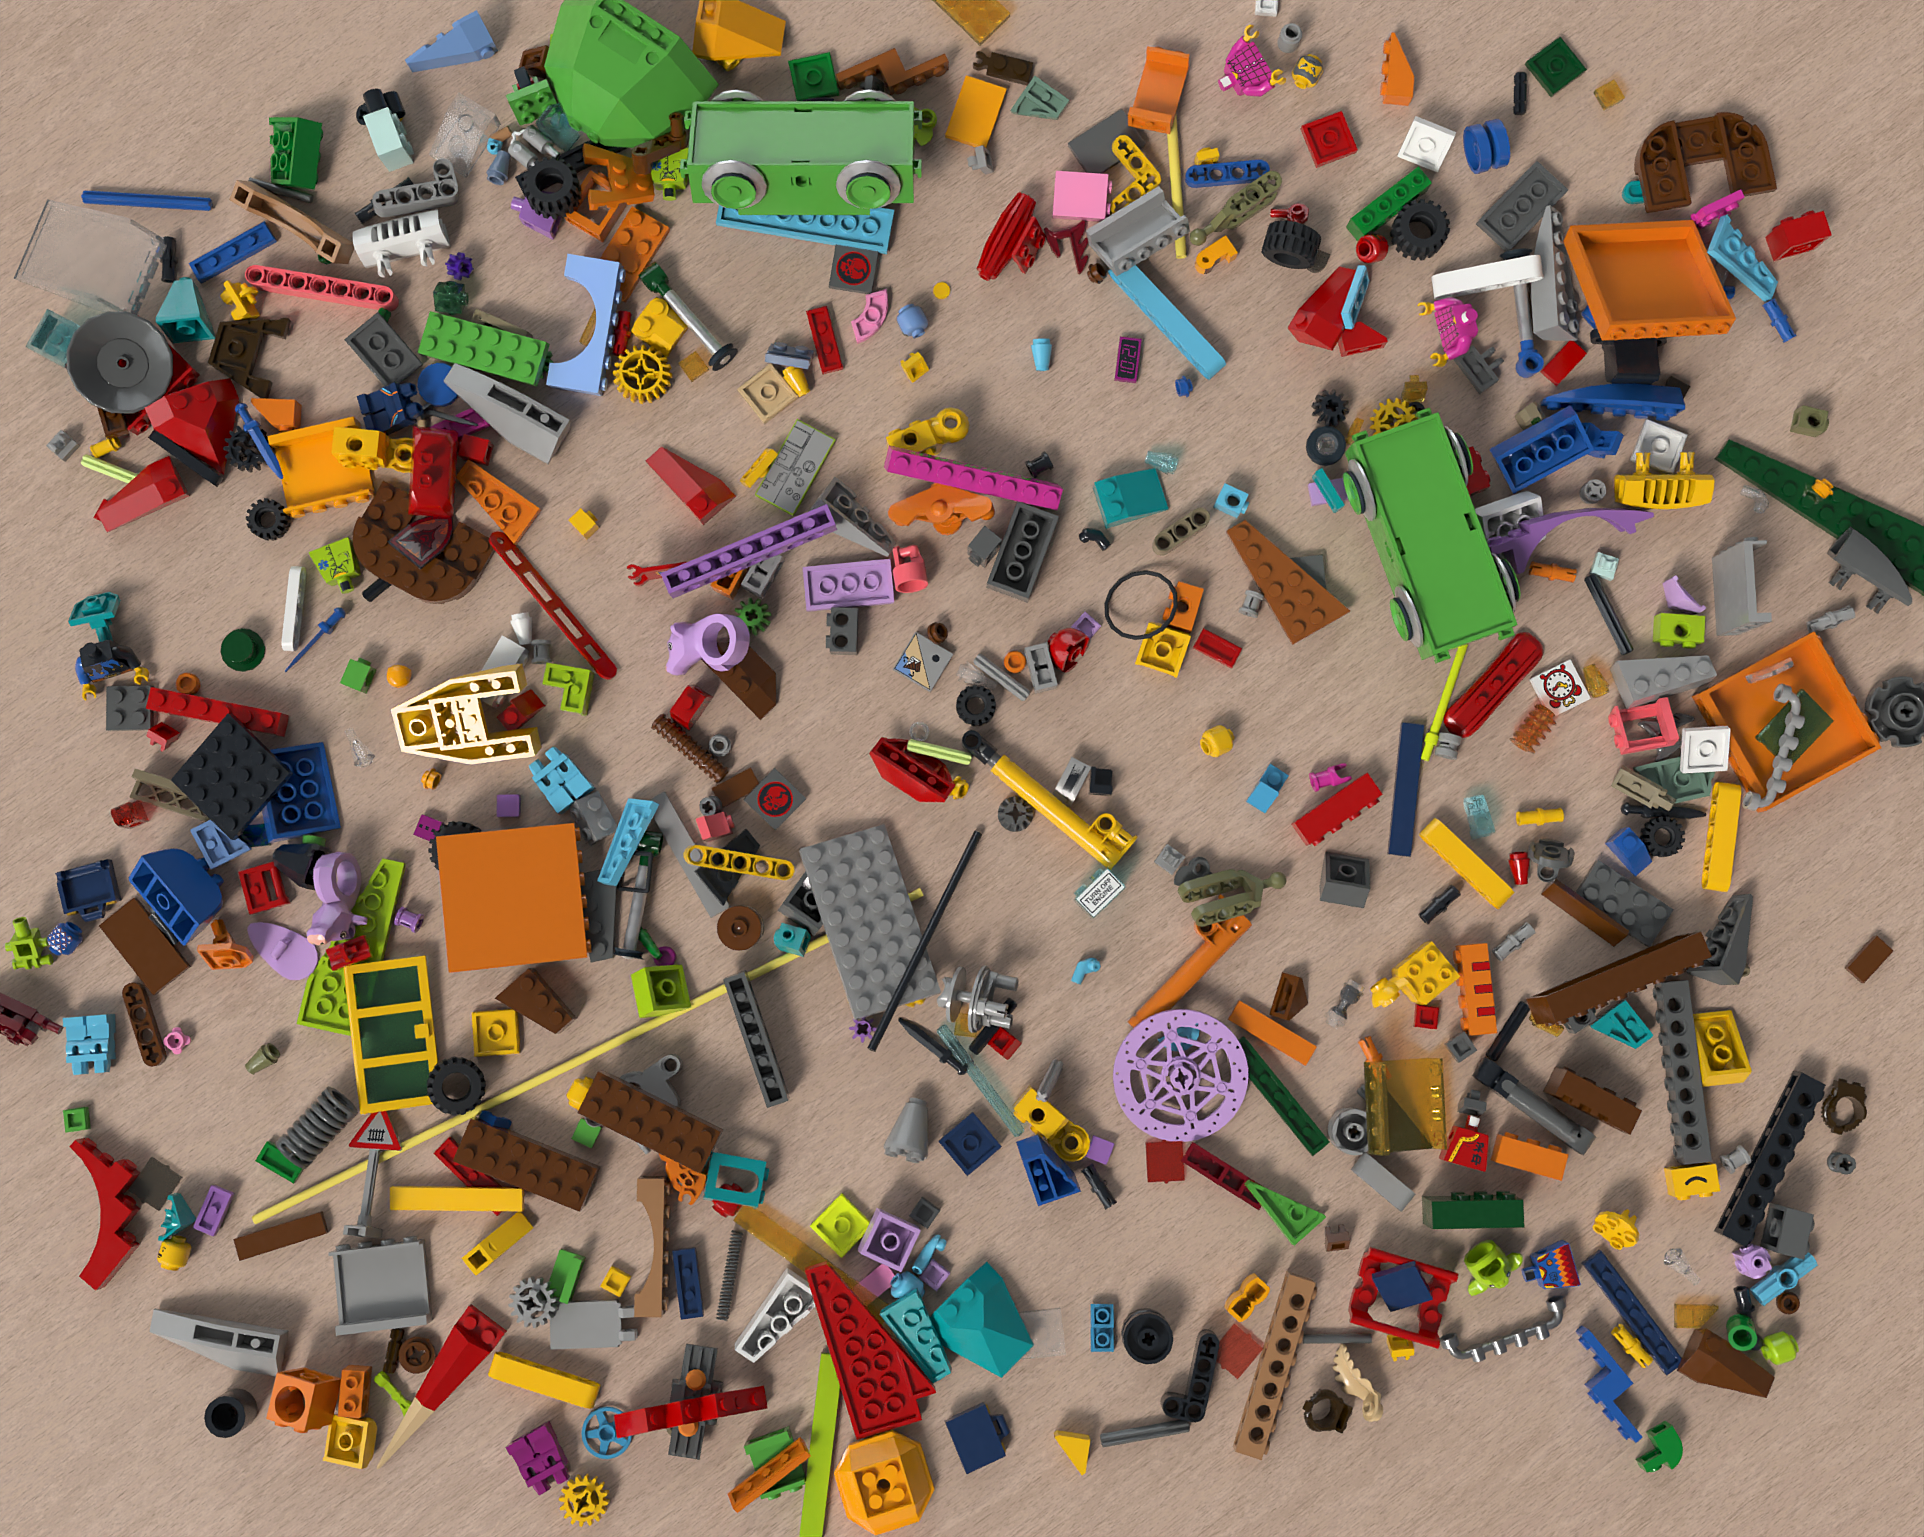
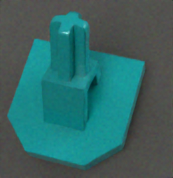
(96, 611)

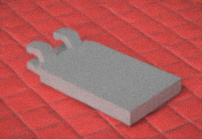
(590, 1324)

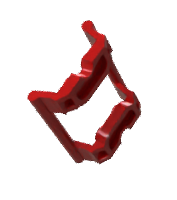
(1427, 1314)

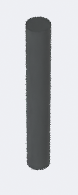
(283, 190)
(1336, 1338)

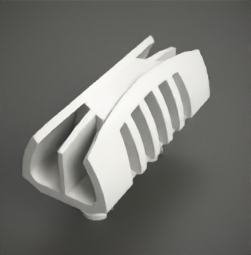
(401, 239)

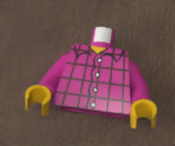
(1247, 69)
(1455, 325)

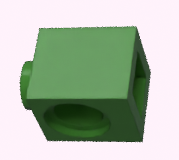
(358, 675)

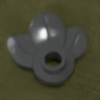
(1189, 872)

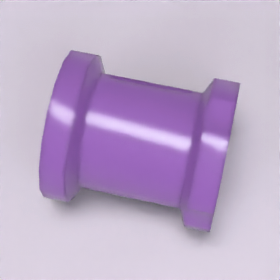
(409, 919)

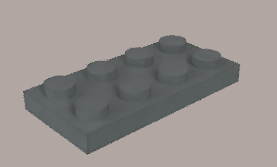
(1521, 206)
(1624, 902)

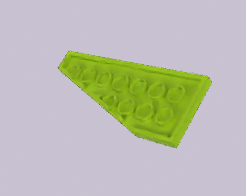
(325, 997)

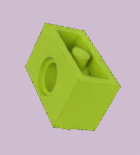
(1691, 625)

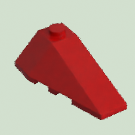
(1320, 317)
(695, 487)
(148, 492)

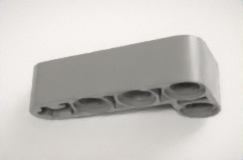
(415, 191)

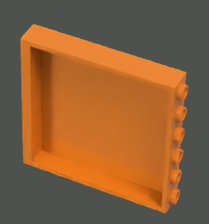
(1648, 280)
(1750, 707)
(512, 897)

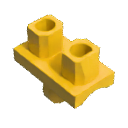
(243, 298)

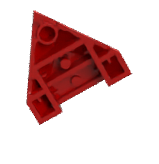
(198, 419)

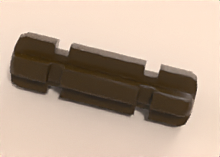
(392, 1352)

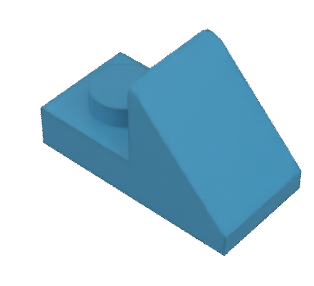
(1267, 788)

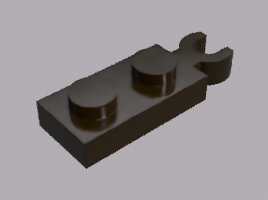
(1005, 67)

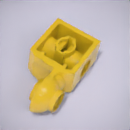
(932, 433)
(370, 449)
(1418, 976)
(1052, 1125)

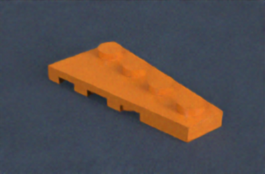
(502, 504)

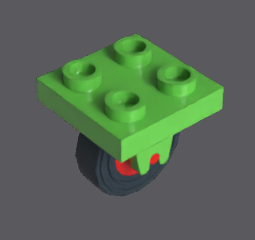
(529, 97)

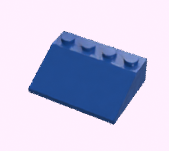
(306, 800)

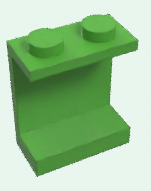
(767, 1447)

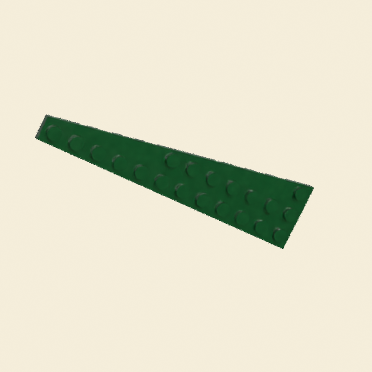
(1892, 534)

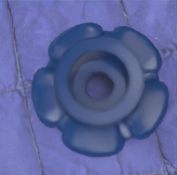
(1183, 386)

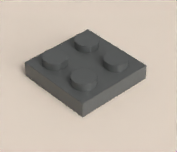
(127, 708)

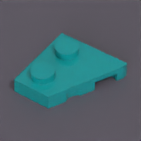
(1623, 1025)

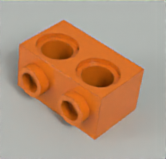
(354, 1391)

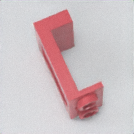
(1665, 719)

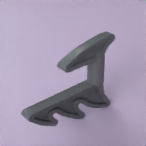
(1654, 731)

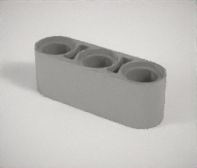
(1383, 1181)

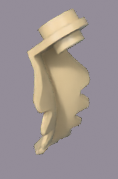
(1356, 1385)

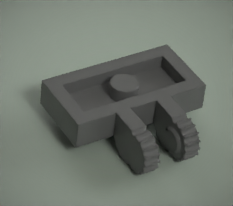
(1477, 370)

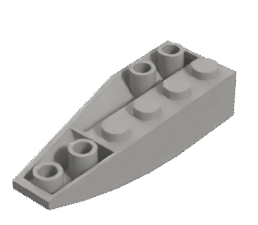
(1553, 296)
(511, 413)
(227, 1342)

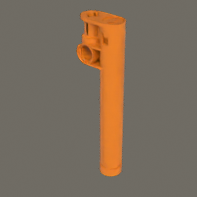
(1217, 942)

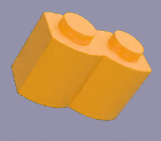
(1242, 1302)

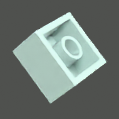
(389, 139)

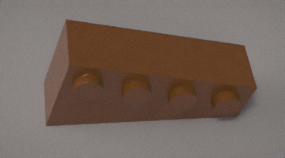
(1593, 1100)

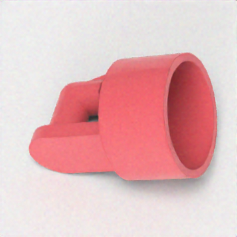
(909, 576)

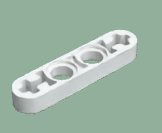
(293, 608)

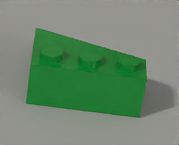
(295, 151)

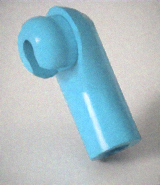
(1084, 967)

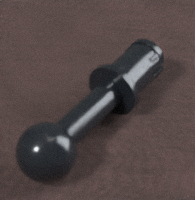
(1746, 1308)

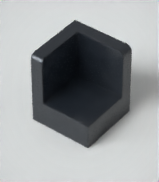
(1100, 782)

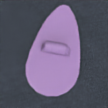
(284, 950)

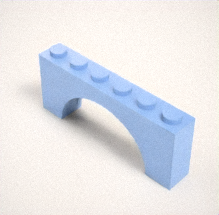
(588, 369)

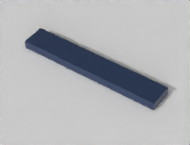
(1405, 789)
(1632, 1312)

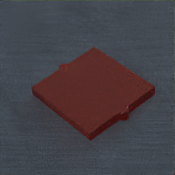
(1164, 1161)
(1237, 1351)

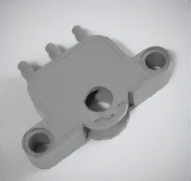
(655, 1082)

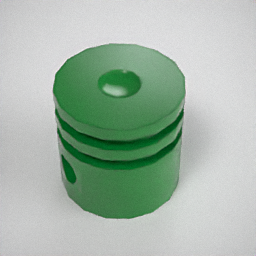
(1741, 1332)

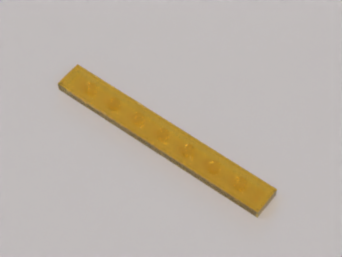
(800, 1253)

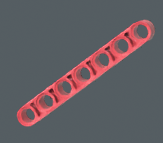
(314, 282)

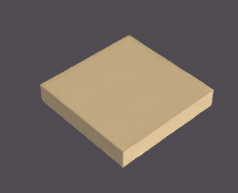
(767, 393)

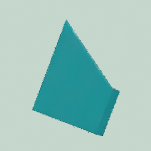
(177, 1218)

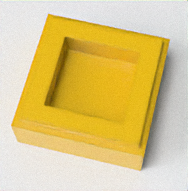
(615, 1281)

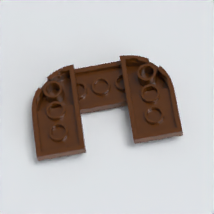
(1699, 141)
(440, 580)

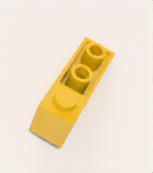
(497, 1243)

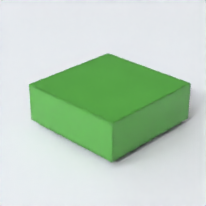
(76, 1119)
(586, 1134)

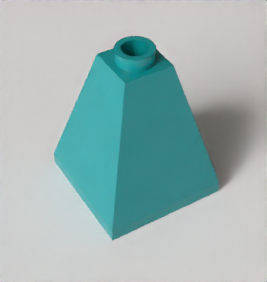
(184, 314)

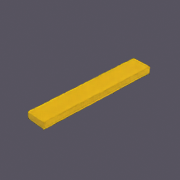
(456, 1198)

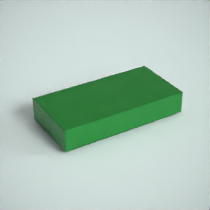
(275, 1161)

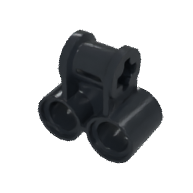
(376, 100)

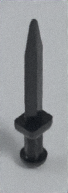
(428, 412)
(1675, 812)
(928, 1042)

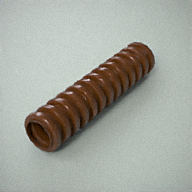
(690, 748)

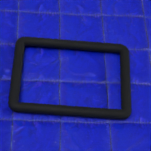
(649, 873)

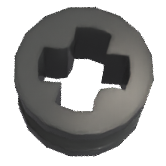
(715, 802)

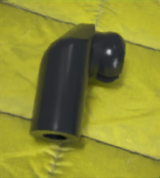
(1094, 535)

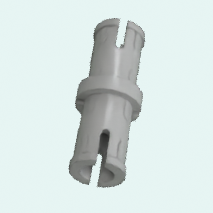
(1831, 619)
(1513, 941)

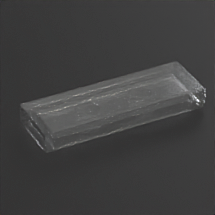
(1770, 670)

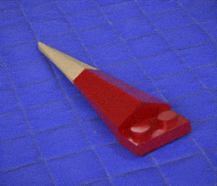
(464, 1349)

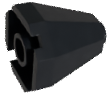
(298, 862)

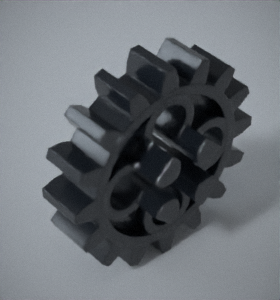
(236, 453)

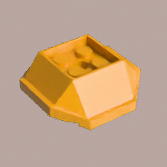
(889, 1458)

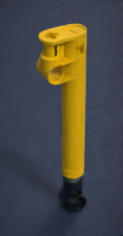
(1101, 844)

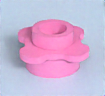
(169, 1041)

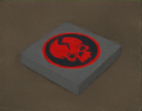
(853, 269)
(774, 798)

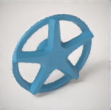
(605, 1433)

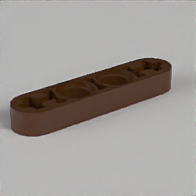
(148, 1022)

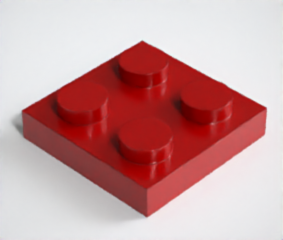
(1329, 139)

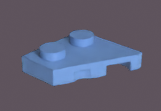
(216, 845)

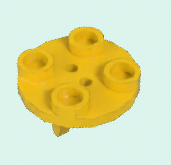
(1617, 1228)

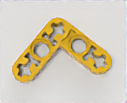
(1139, 174)

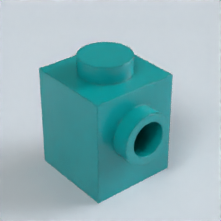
(792, 939)

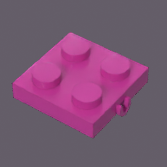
(1717, 209)

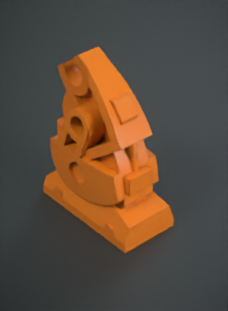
(692, 1181)

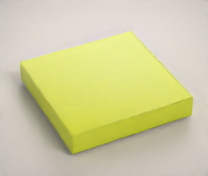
(841, 1225)

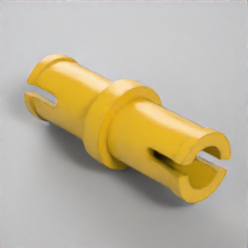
(1539, 816)
(1632, 1345)

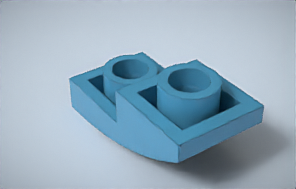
(1102, 1327)

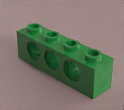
(1389, 204)

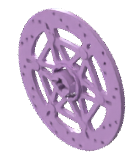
(1221, 1087)

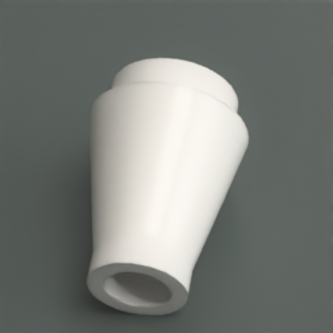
(522, 627)

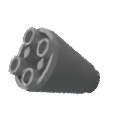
(910, 1133)

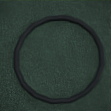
(1145, 636)

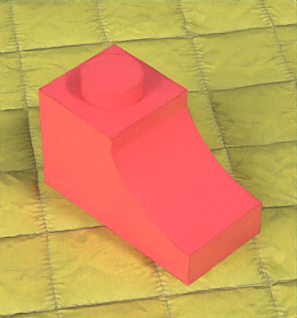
(715, 826)

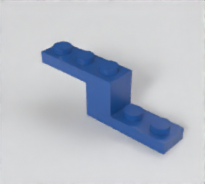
(1608, 1384)

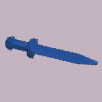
(252, 427)
(326, 627)

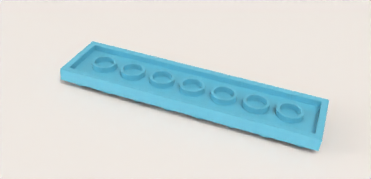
(856, 231)

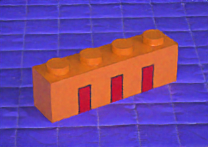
(1475, 989)

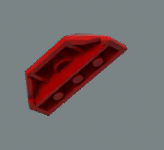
(913, 773)

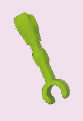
(383, 1380)

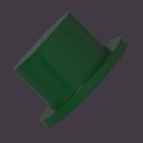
(242, 650)

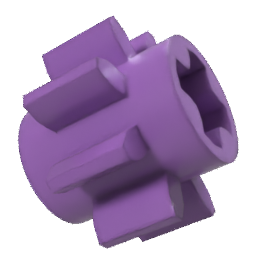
(863, 1035)

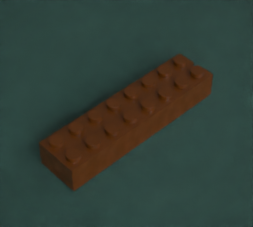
(1618, 979)

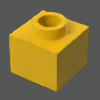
(584, 523)

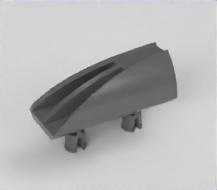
(1863, 558)

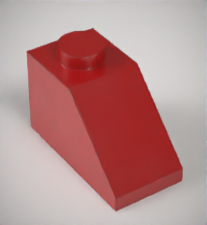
(1360, 340)

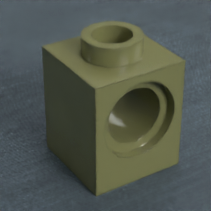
(1801, 425)

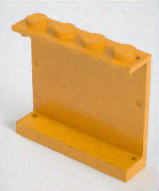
(312, 473)

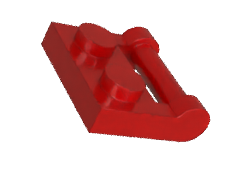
(257, 891)

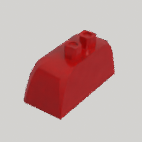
(433, 472)

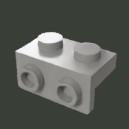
(593, 818)

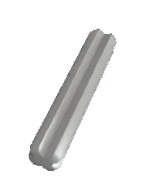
(1001, 677)
(1049, 1080)

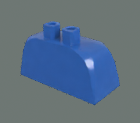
(179, 890)

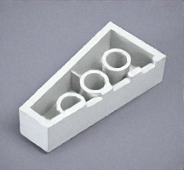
(780, 1311)

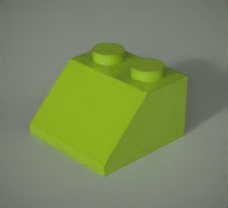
(660, 990)

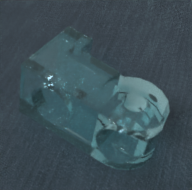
(1478, 817)

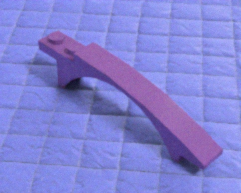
(1521, 542)

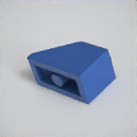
(1629, 850)

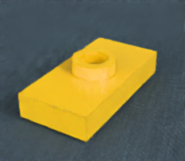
(758, 468)

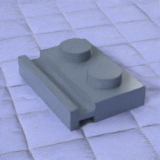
(790, 356)

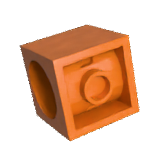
(320, 1397)

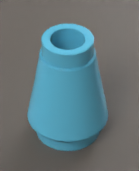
(1041, 353)

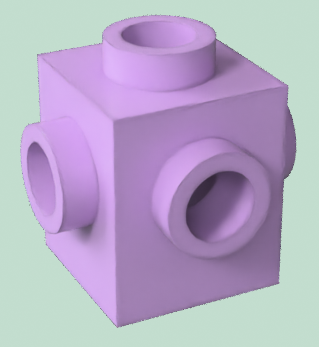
(1747, 1256)

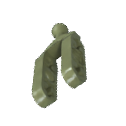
(1229, 212)
(1224, 882)

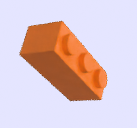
(1529, 1156)

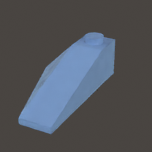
(465, 43)

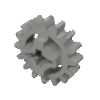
(525, 1307)

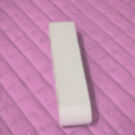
(1487, 277)

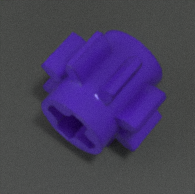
(459, 266)

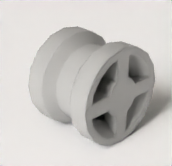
(1596, 488)

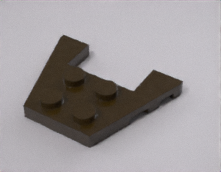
(237, 350)

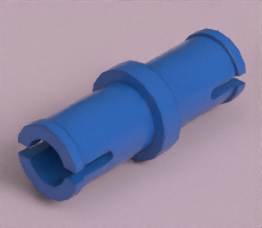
(1779, 320)

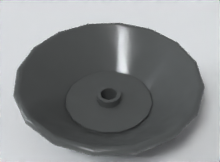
(95, 359)

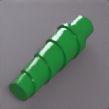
(647, 942)

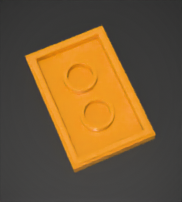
(975, 112)

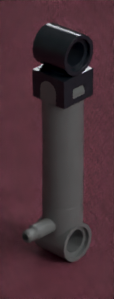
(1534, 1106)

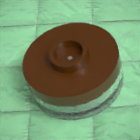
(740, 927)

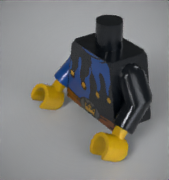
(105, 661)

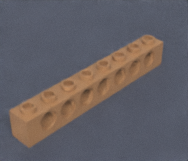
(1259, 1445)

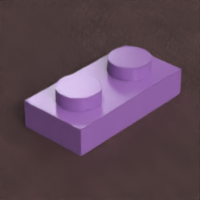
(213, 1210)

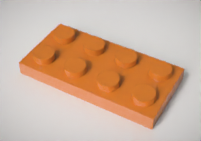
(635, 246)

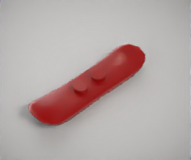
(1494, 685)

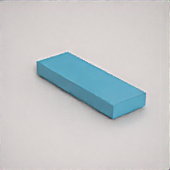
(1355, 297)

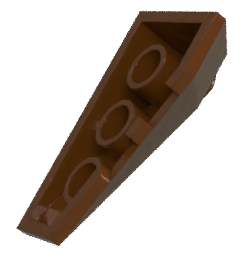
(1716, 1363)

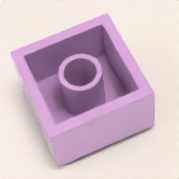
(889, 1239)

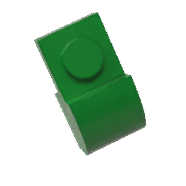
(1667, 1448)

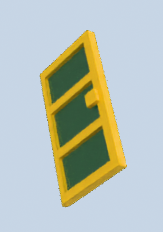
(391, 1032)

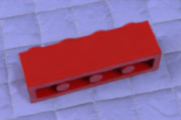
(1336, 809)

